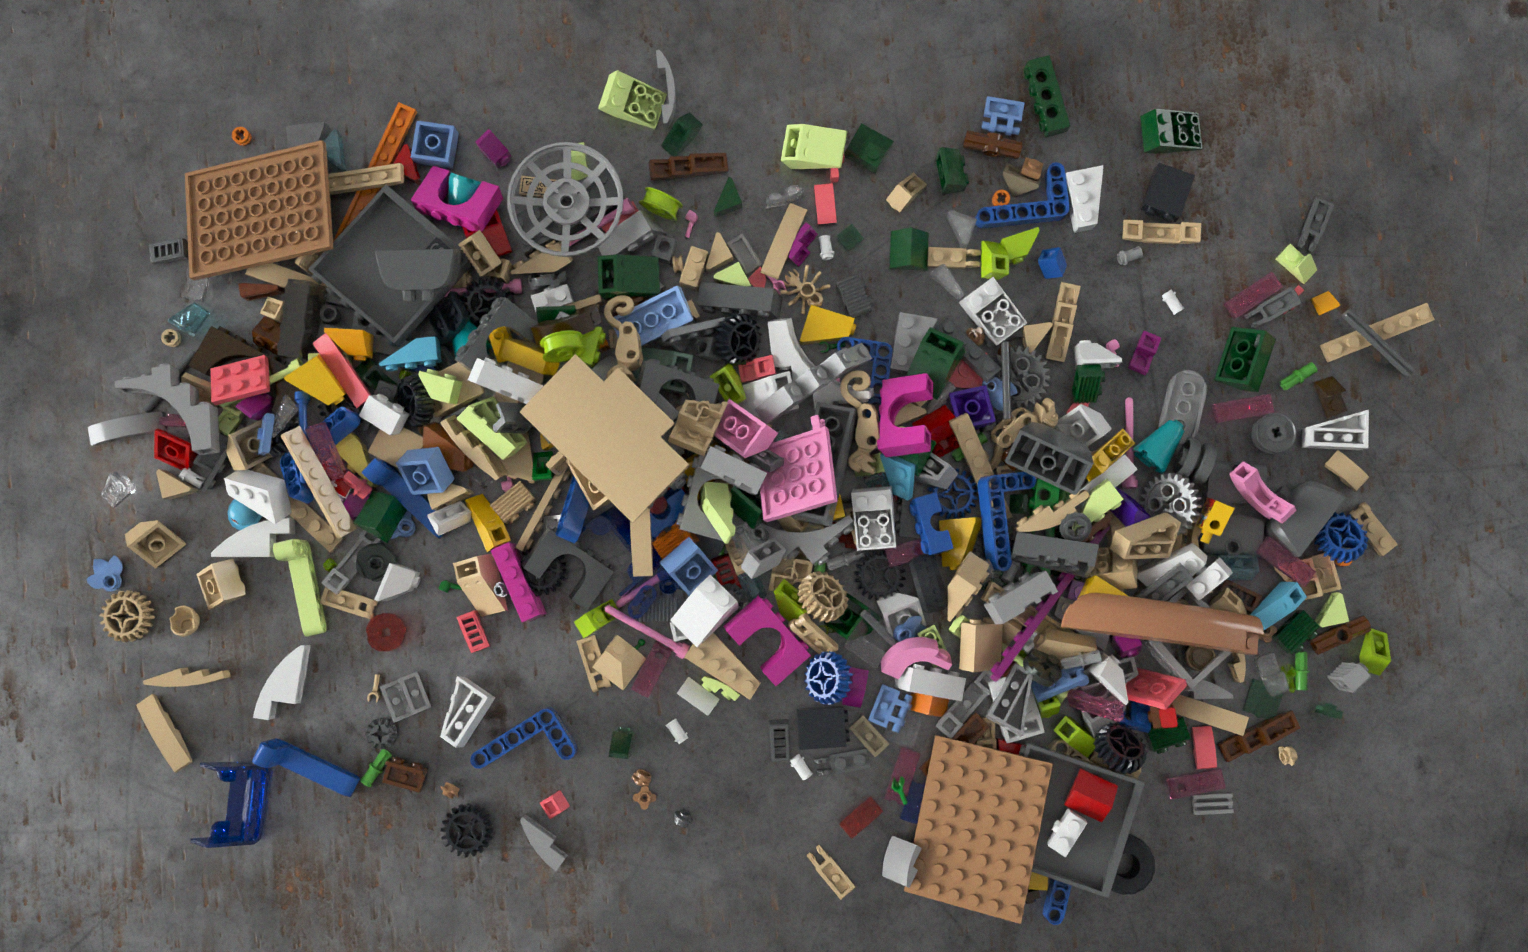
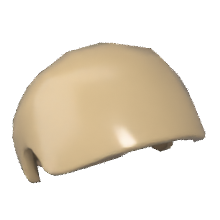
(184, 621)
(1198, 657)

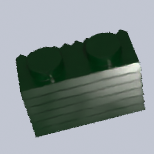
(1087, 383)
(1296, 631)
(1161, 738)

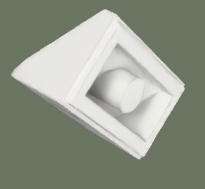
(449, 517)
(698, 696)

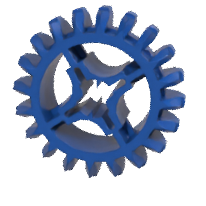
(953, 502)
(1350, 534)
(834, 688)

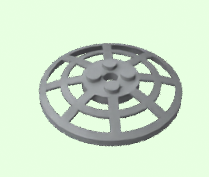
(557, 191)

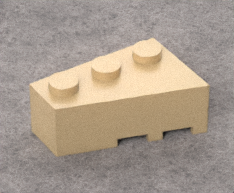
(1147, 538)

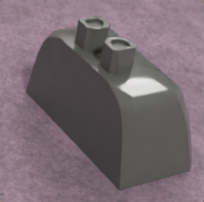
(419, 270)
(1051, 456)
(1313, 506)

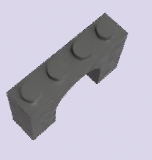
(502, 314)
(654, 375)
(594, 575)

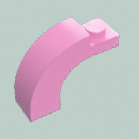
(1259, 495)
(911, 651)

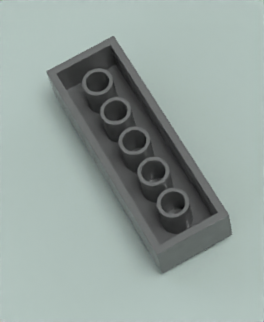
(540, 213)
(842, 426)

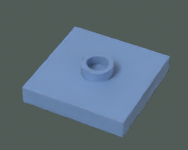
(265, 434)

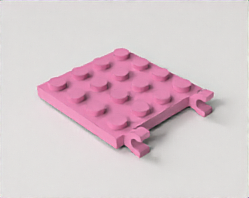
(804, 479)

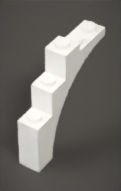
(789, 355)

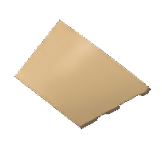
(697, 425)
(521, 463)
(791, 570)
(1323, 580)

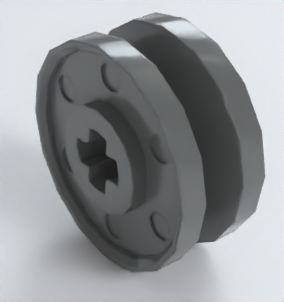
(1283, 430)

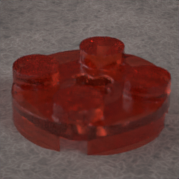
(387, 643)

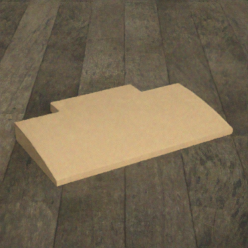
(608, 434)

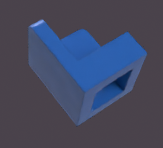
(1052, 263)

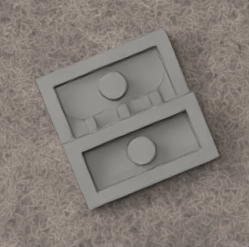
(405, 697)
(900, 861)

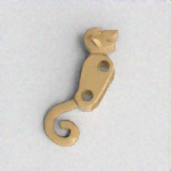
(628, 346)
(1042, 414)
(865, 427)

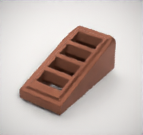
(257, 291)

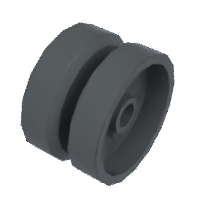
(1195, 460)

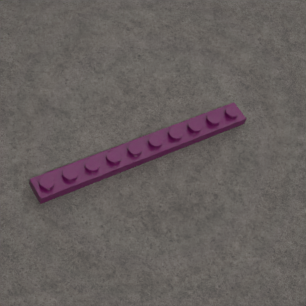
(1033, 622)

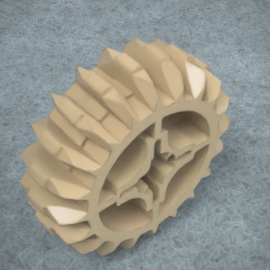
(820, 600)
(125, 633)

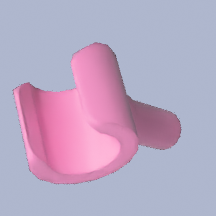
(692, 217)
(777, 284)
(1112, 346)
(506, 485)

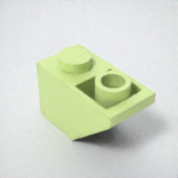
(441, 388)

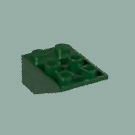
(1170, 131)
(628, 276)
(938, 357)

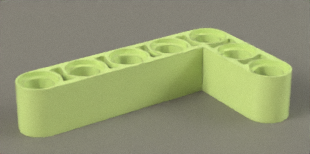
(304, 582)

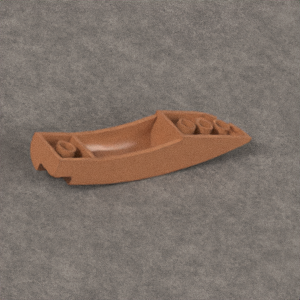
(1164, 622)

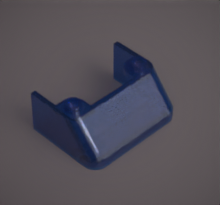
(616, 521)
(244, 805)

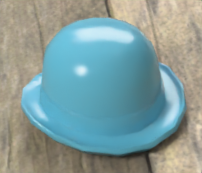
(241, 515)

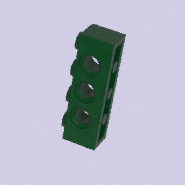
(1043, 68)

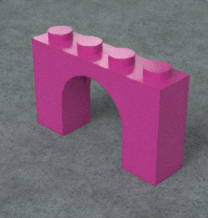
(471, 214)
(895, 395)
(526, 603)
(757, 616)

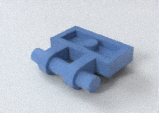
(1004, 110)
(884, 706)

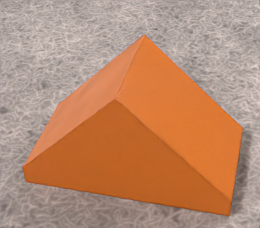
(929, 704)

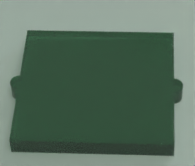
(1260, 702)

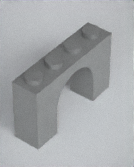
(693, 518)

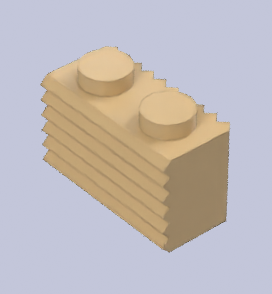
(480, 253)
(694, 268)
(513, 503)

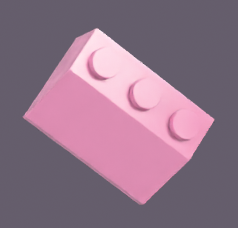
(744, 431)

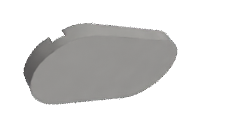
(1185, 402)

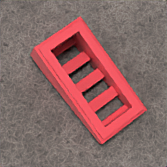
(461, 620)

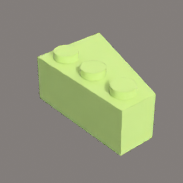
(480, 419)

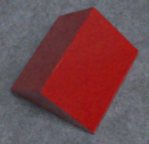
(173, 449)
(1091, 795)

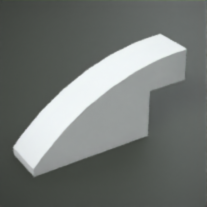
(1116, 474)
(255, 539)
(283, 684)

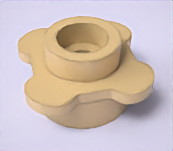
(1287, 755)

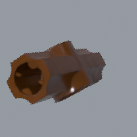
(992, 144)
(1350, 630)

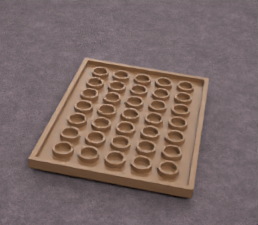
(258, 210)
(979, 827)

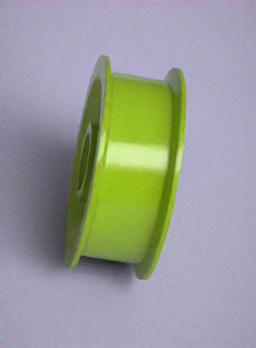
(660, 204)
(562, 346)

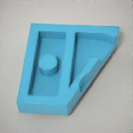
(899, 475)

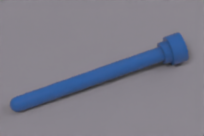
(302, 399)

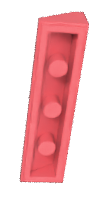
(342, 370)

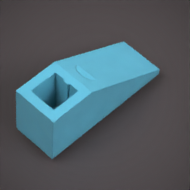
(415, 353)
(1279, 603)

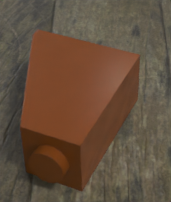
(436, 436)

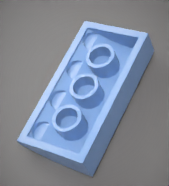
(659, 314)

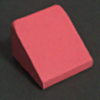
(555, 804)

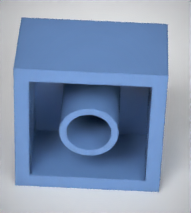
(434, 144)
(425, 471)
(688, 565)

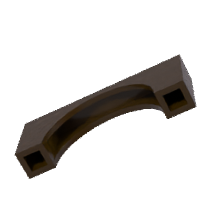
(221, 348)

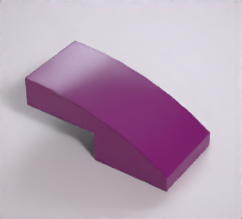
(799, 250)
(1144, 352)

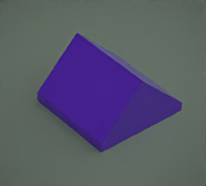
(974, 403)
(1130, 510)

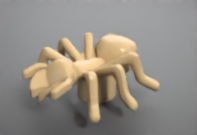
(806, 289)

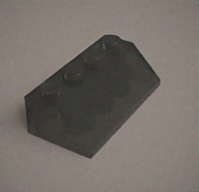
(300, 318)

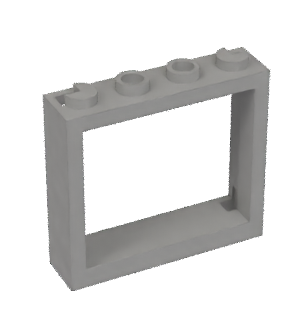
(1167, 660)

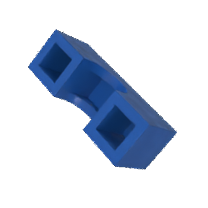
(671, 513)
(933, 541)

